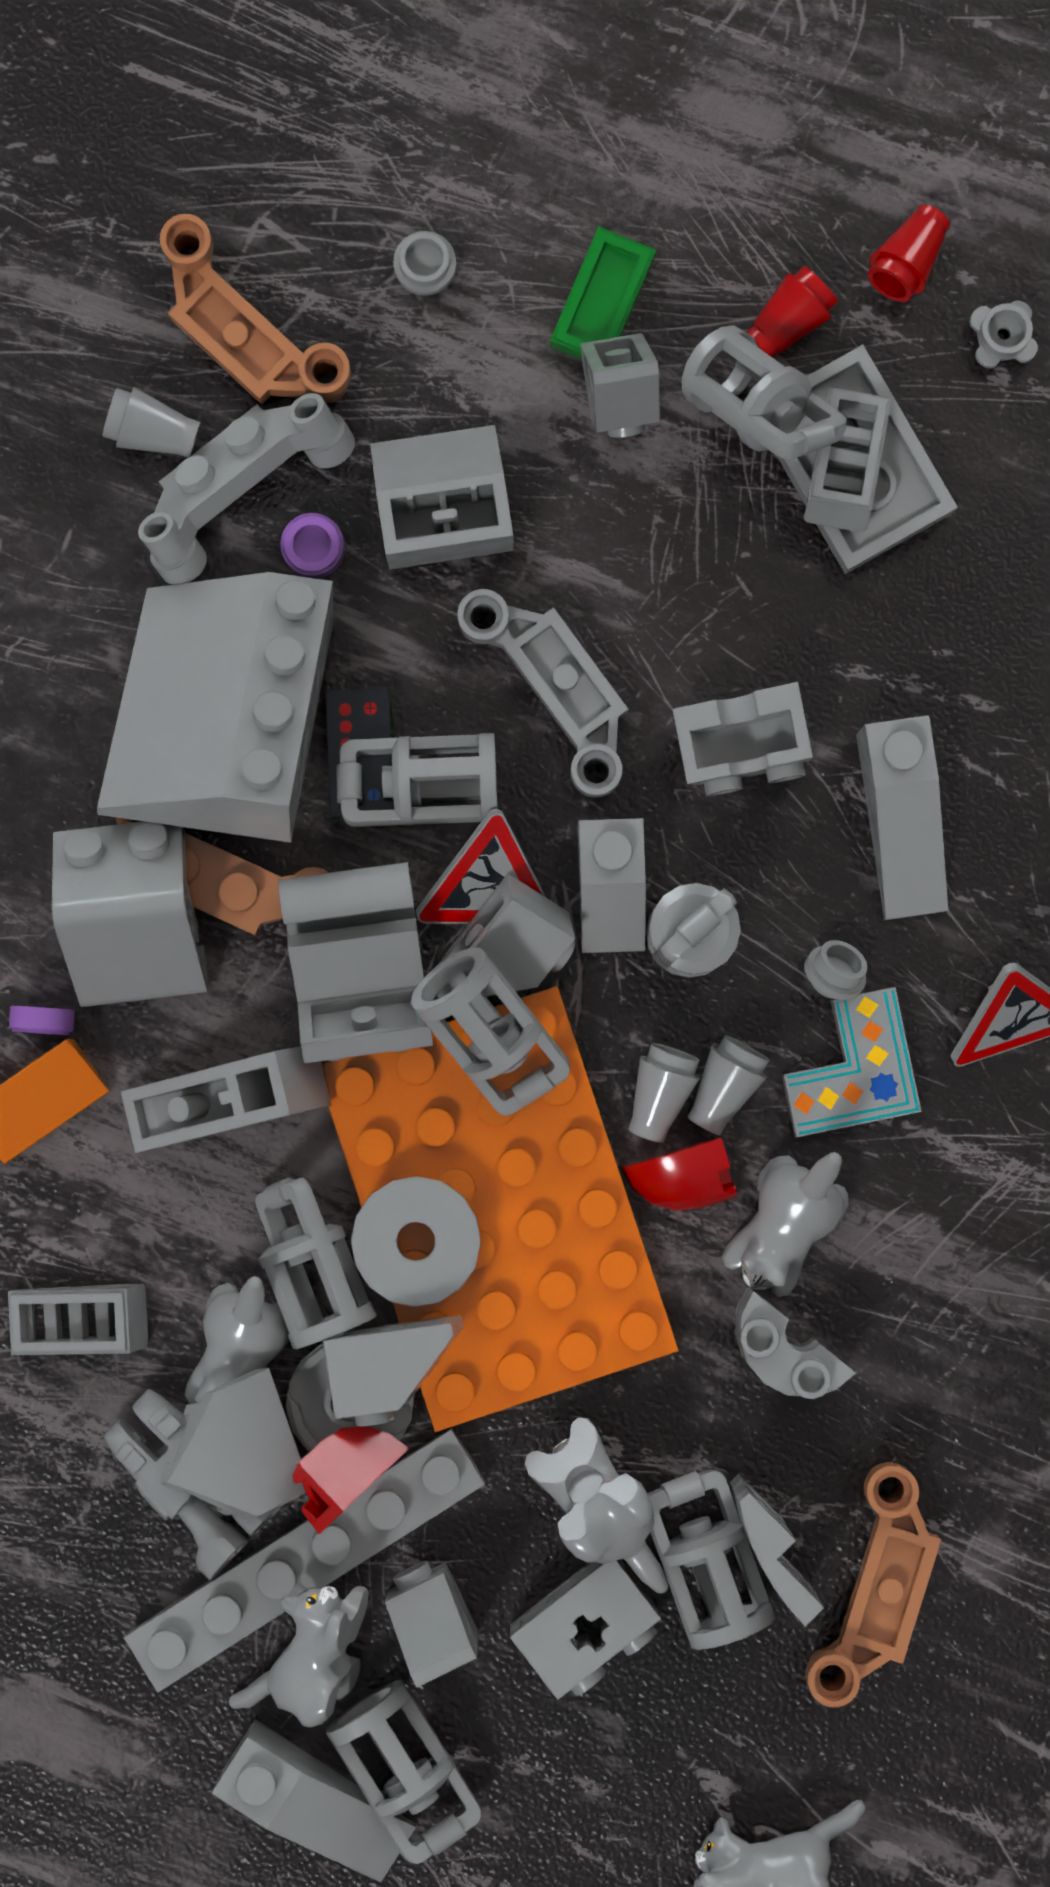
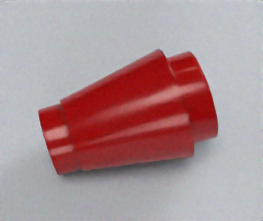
(909, 255)
(792, 312)

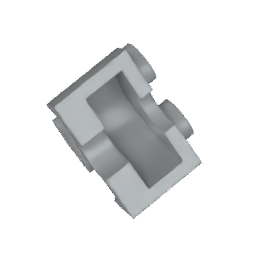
(744, 739)
(790, 1368)

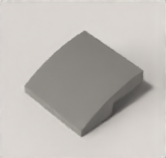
(769, 1540)

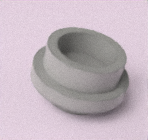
(424, 263)
(836, 970)

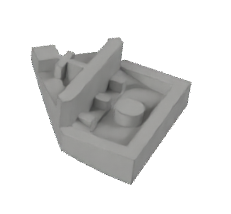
(237, 1449)

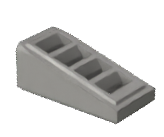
(841, 499)
(116, 1309)

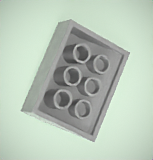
(221, 705)

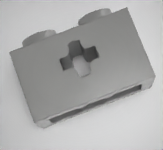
(550, 1627)

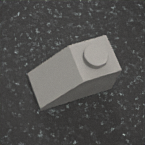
(621, 384)
(612, 885)
(519, 934)
(384, 1366)
(431, 1621)

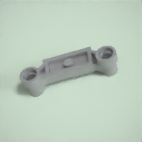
(228, 469)
(561, 678)

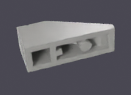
(904, 815)
(224, 1098)
(306, 1802)

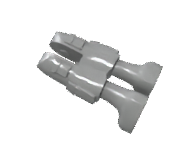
(216, 1539)

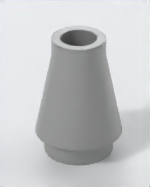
(148, 424)
(727, 1083)
(662, 1089)

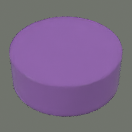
(312, 545)
(41, 1020)

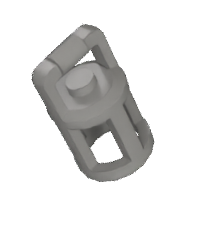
(772, 407)
(421, 780)
(693, 930)
(498, 1041)
(302, 1243)
(704, 1549)
(413, 1783)

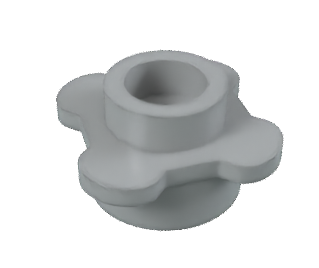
(1011, 317)

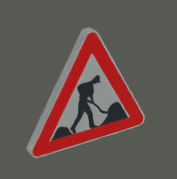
(476, 873)
(1009, 1017)

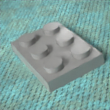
(908, 486)

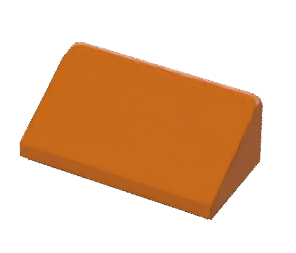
(46, 1097)

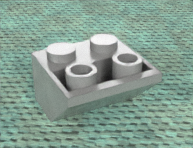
(442, 497)

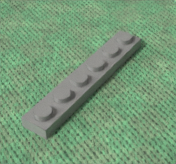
(253, 1588)

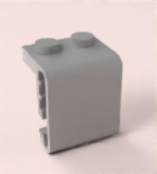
(126, 913)
(354, 961)

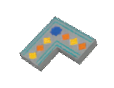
(870, 1082)

